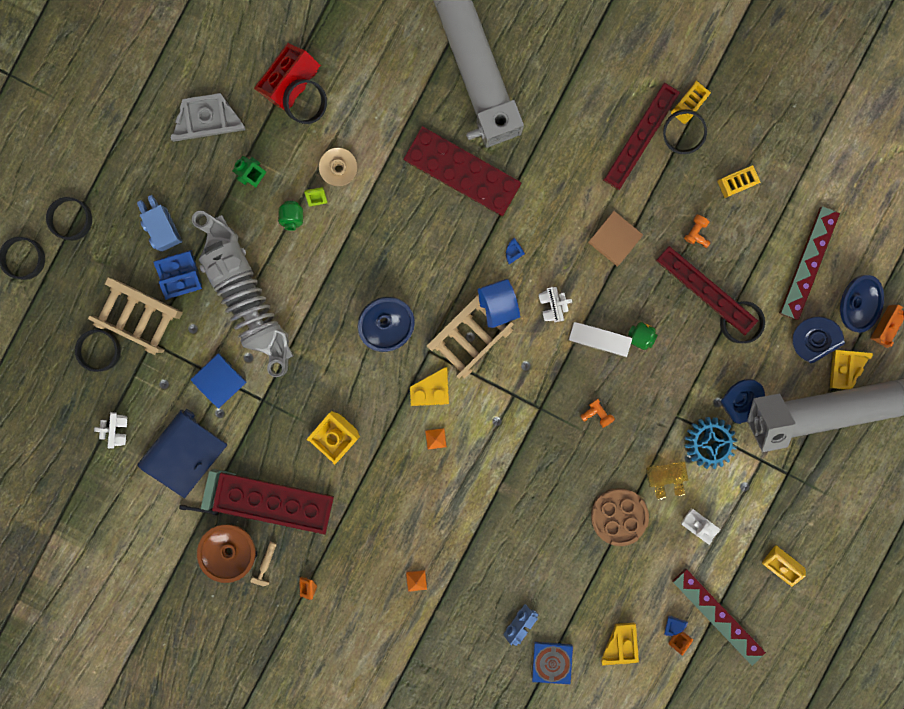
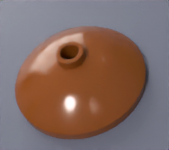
(215, 560)

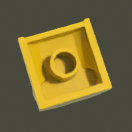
(334, 436)

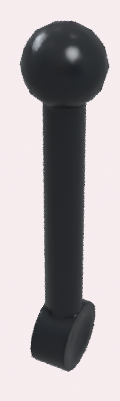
(185, 507)

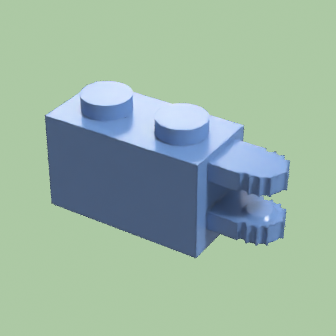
(159, 225)

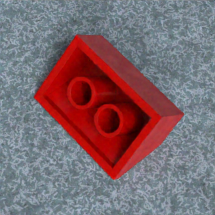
(288, 67)

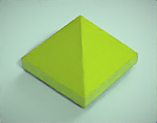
(315, 196)

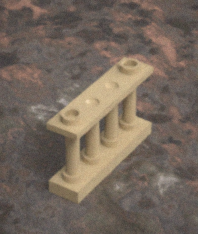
(134, 297)
(452, 330)

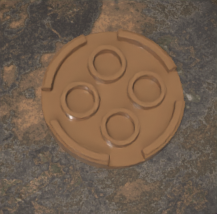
(619, 516)

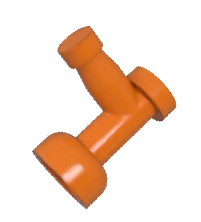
(693, 236)
(597, 408)

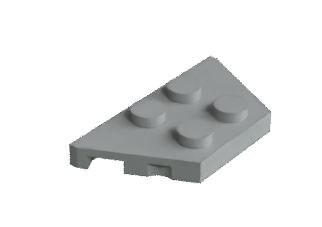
(205, 117)

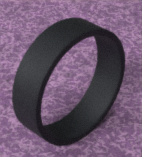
(320, 113)
(694, 148)
(50, 212)
(41, 258)
(759, 332)
(78, 347)

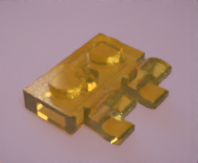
(667, 474)

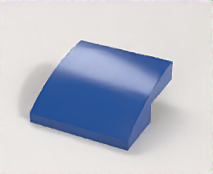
(178, 274)
(499, 303)
(218, 380)

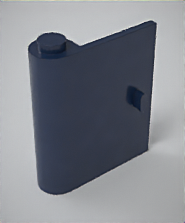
(179, 451)

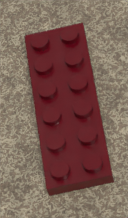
(462, 171)
(273, 503)

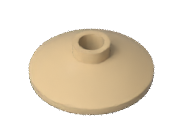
(331, 160)

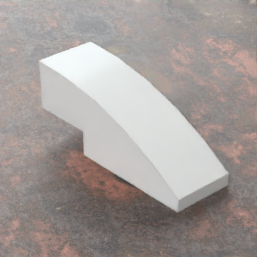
(600, 339)

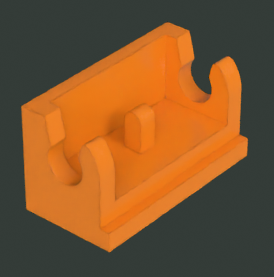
(888, 326)

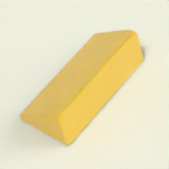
(784, 566)

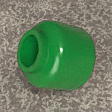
(290, 215)
(642, 335)

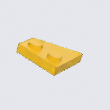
(847, 368)
(431, 390)
(622, 645)

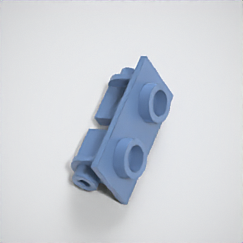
(515, 631)

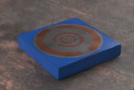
(552, 663)

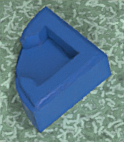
(513, 251)
(675, 626)

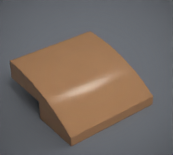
(615, 238)

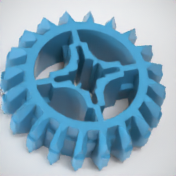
(727, 441)

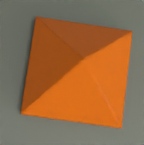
(435, 438)
(416, 580)
(307, 588)
(680, 642)

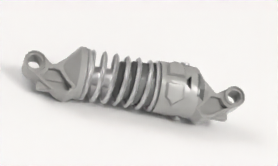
(231, 278)

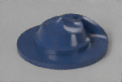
(817, 338)
(739, 399)

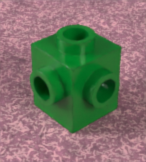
(248, 171)

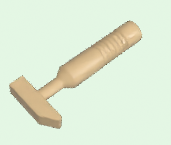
(265, 564)

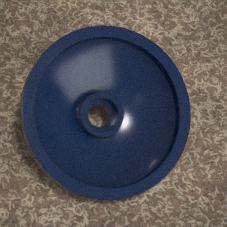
(862, 303)
(390, 333)

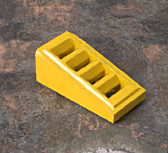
(684, 118)
(725, 187)

